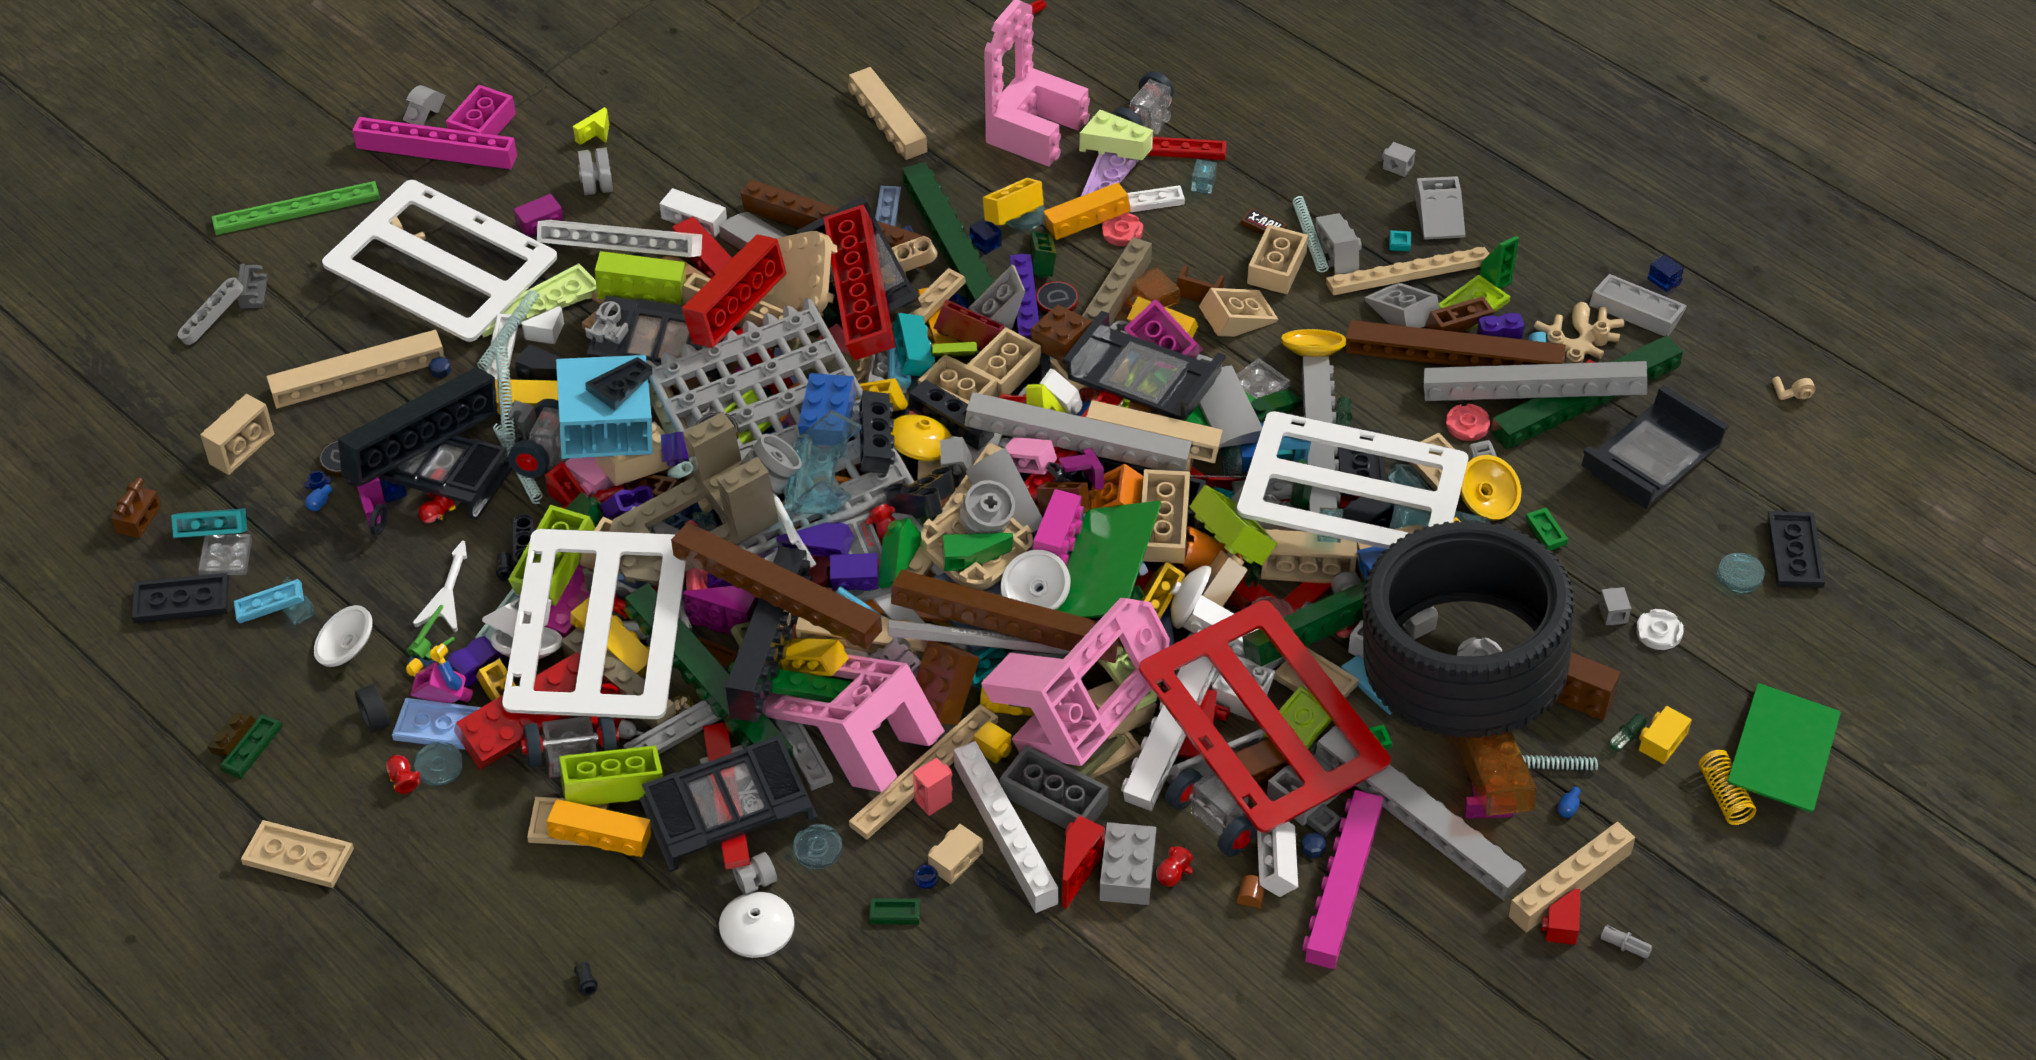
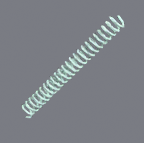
(1302, 223)
(502, 330)
(501, 391)
(680, 470)
(520, 476)
(1562, 761)

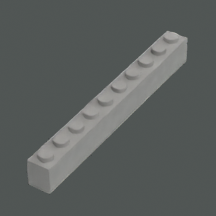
(1535, 381)
(1318, 406)
(1077, 433)
(1431, 820)

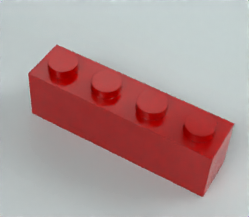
(712, 256)

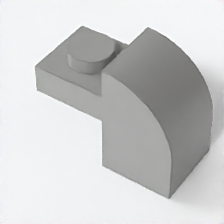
(421, 102)

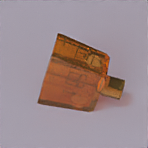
(1157, 286)

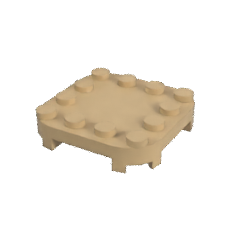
(808, 271)
(976, 575)

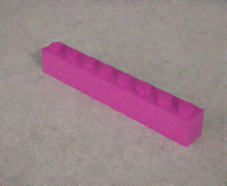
(435, 143)
(1344, 879)

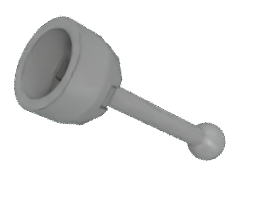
(627, 730)

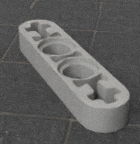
(225, 295)

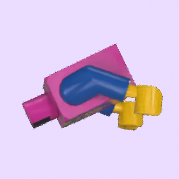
(437, 680)

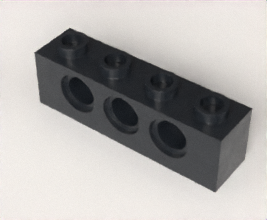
(936, 403)
(876, 432)

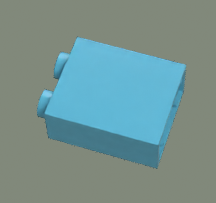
(590, 425)

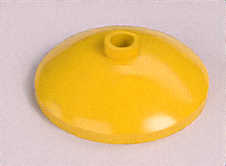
(1313, 342)
(919, 436)
(1497, 481)

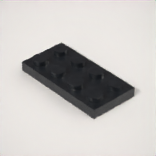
(1361, 463)
(1796, 549)
(180, 597)

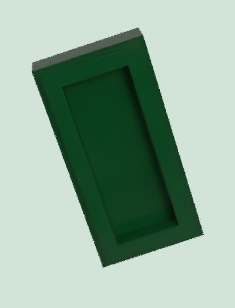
(894, 911)

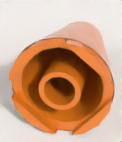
(1200, 550)

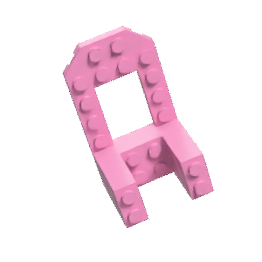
(1013, 113)
(878, 692)
(1064, 716)

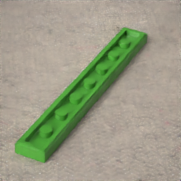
(295, 208)

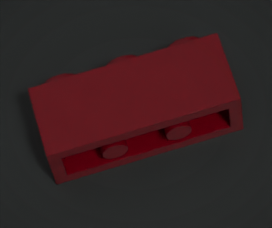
(966, 325)

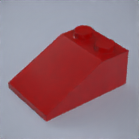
(1082, 854)

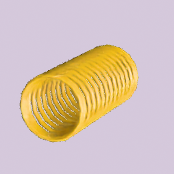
(1736, 807)

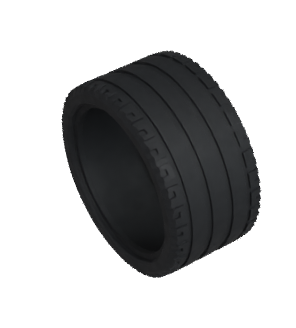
(1473, 565)

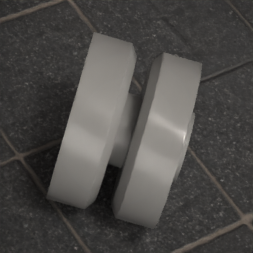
(595, 171)
(778, 459)
(987, 508)

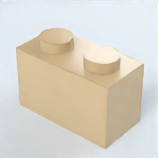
(955, 853)

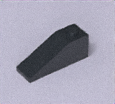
(536, 364)

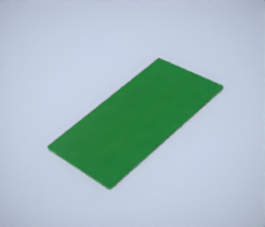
(1108, 557)
(1784, 747)

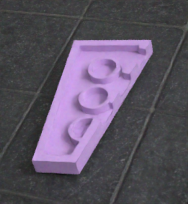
(1107, 171)

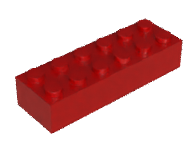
(734, 291)
(495, 732)

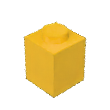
(993, 741)

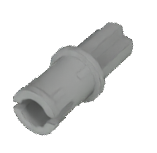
(1626, 941)

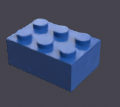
(825, 394)

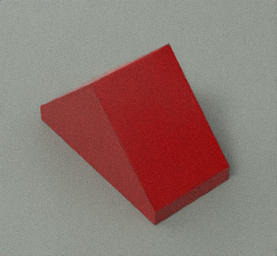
(562, 484)

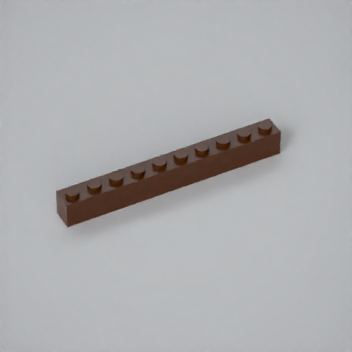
(801, 211)
(1448, 346)
(777, 585)
(994, 612)

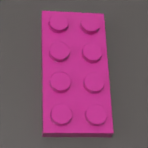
(572, 597)

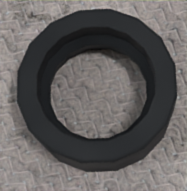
(372, 708)

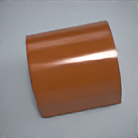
(1251, 892)

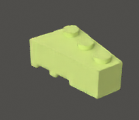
(1116, 135)

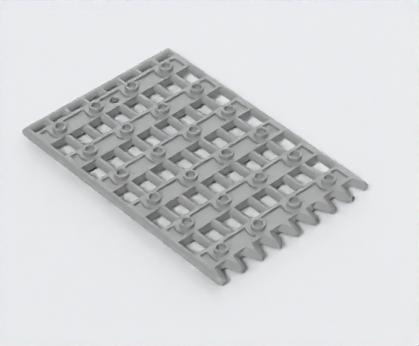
(770, 409)

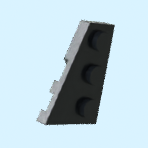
(619, 382)

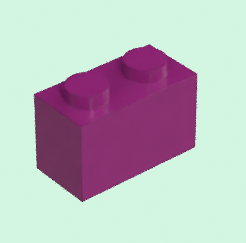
(538, 210)

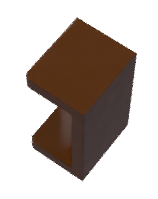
(1193, 288)

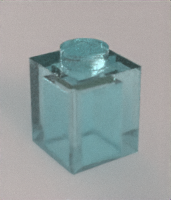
(1204, 176)

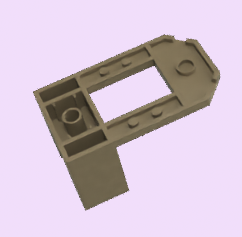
(735, 490)

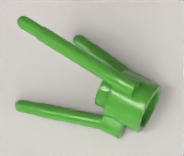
(421, 645)

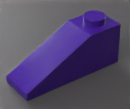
(822, 539)

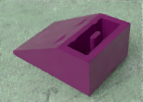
(719, 607)

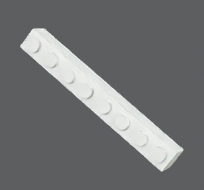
(619, 238)
(1164, 740)
(1006, 827)

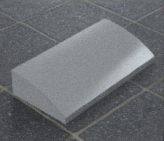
(743, 227)
(1637, 305)
(1229, 409)
(1001, 468)
(1199, 764)

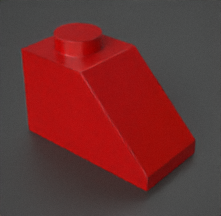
(1563, 919)

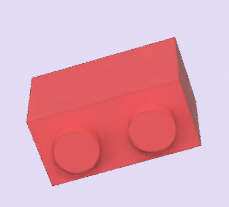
(932, 786)

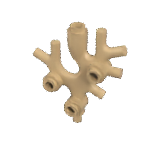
(1596, 334)

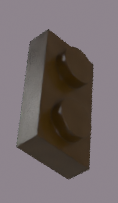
(231, 733)

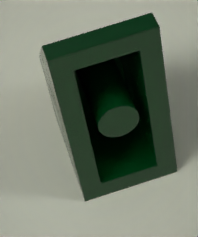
(587, 506)

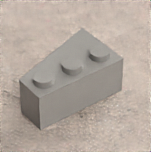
(1339, 242)

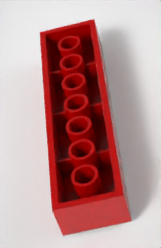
(859, 283)

